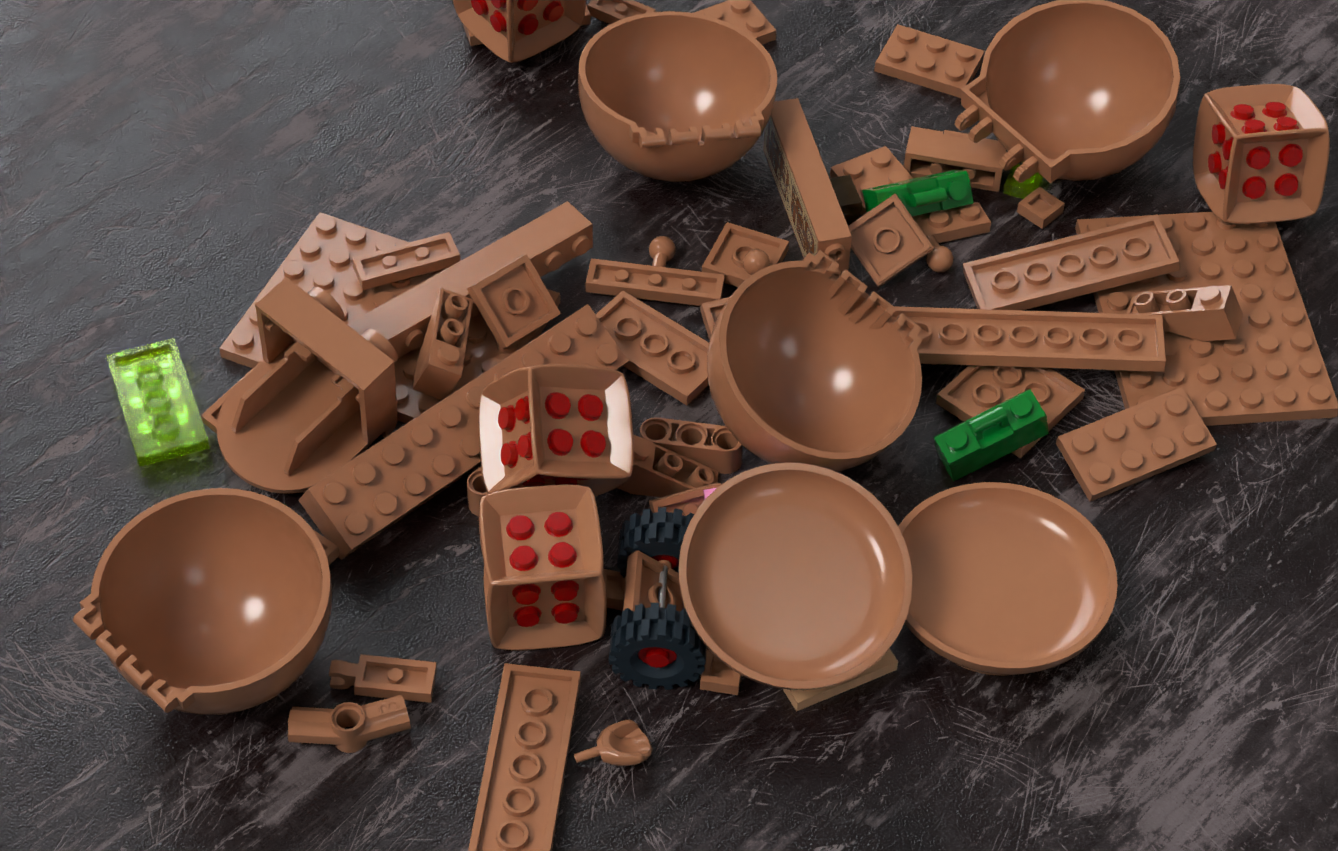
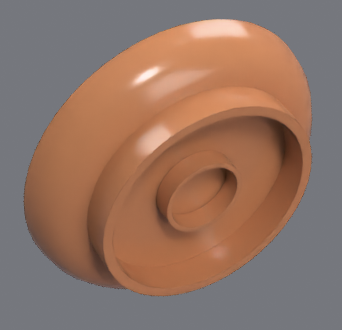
(795, 576)
(1006, 578)

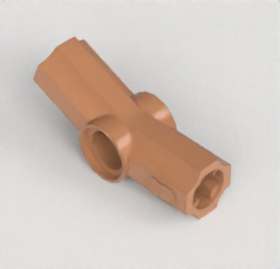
(329, 725)

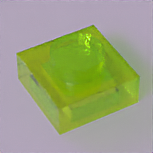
(1021, 190)

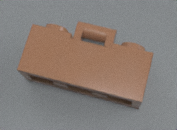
(935, 152)

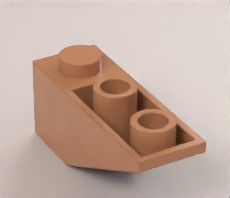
(1195, 313)
(444, 345)
(664, 472)

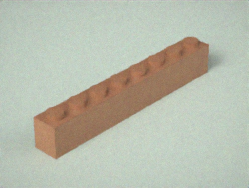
(546, 240)

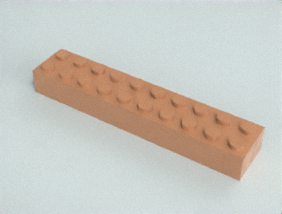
(439, 443)

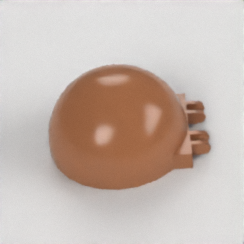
(1074, 90)

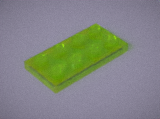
(157, 402)

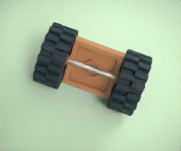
(654, 635)

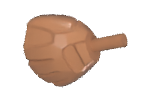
(619, 745)

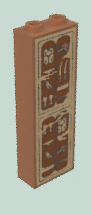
(805, 185)

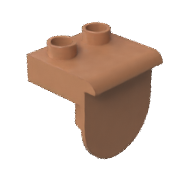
(311, 398)

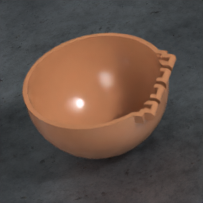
(676, 93)
(813, 366)
(211, 600)

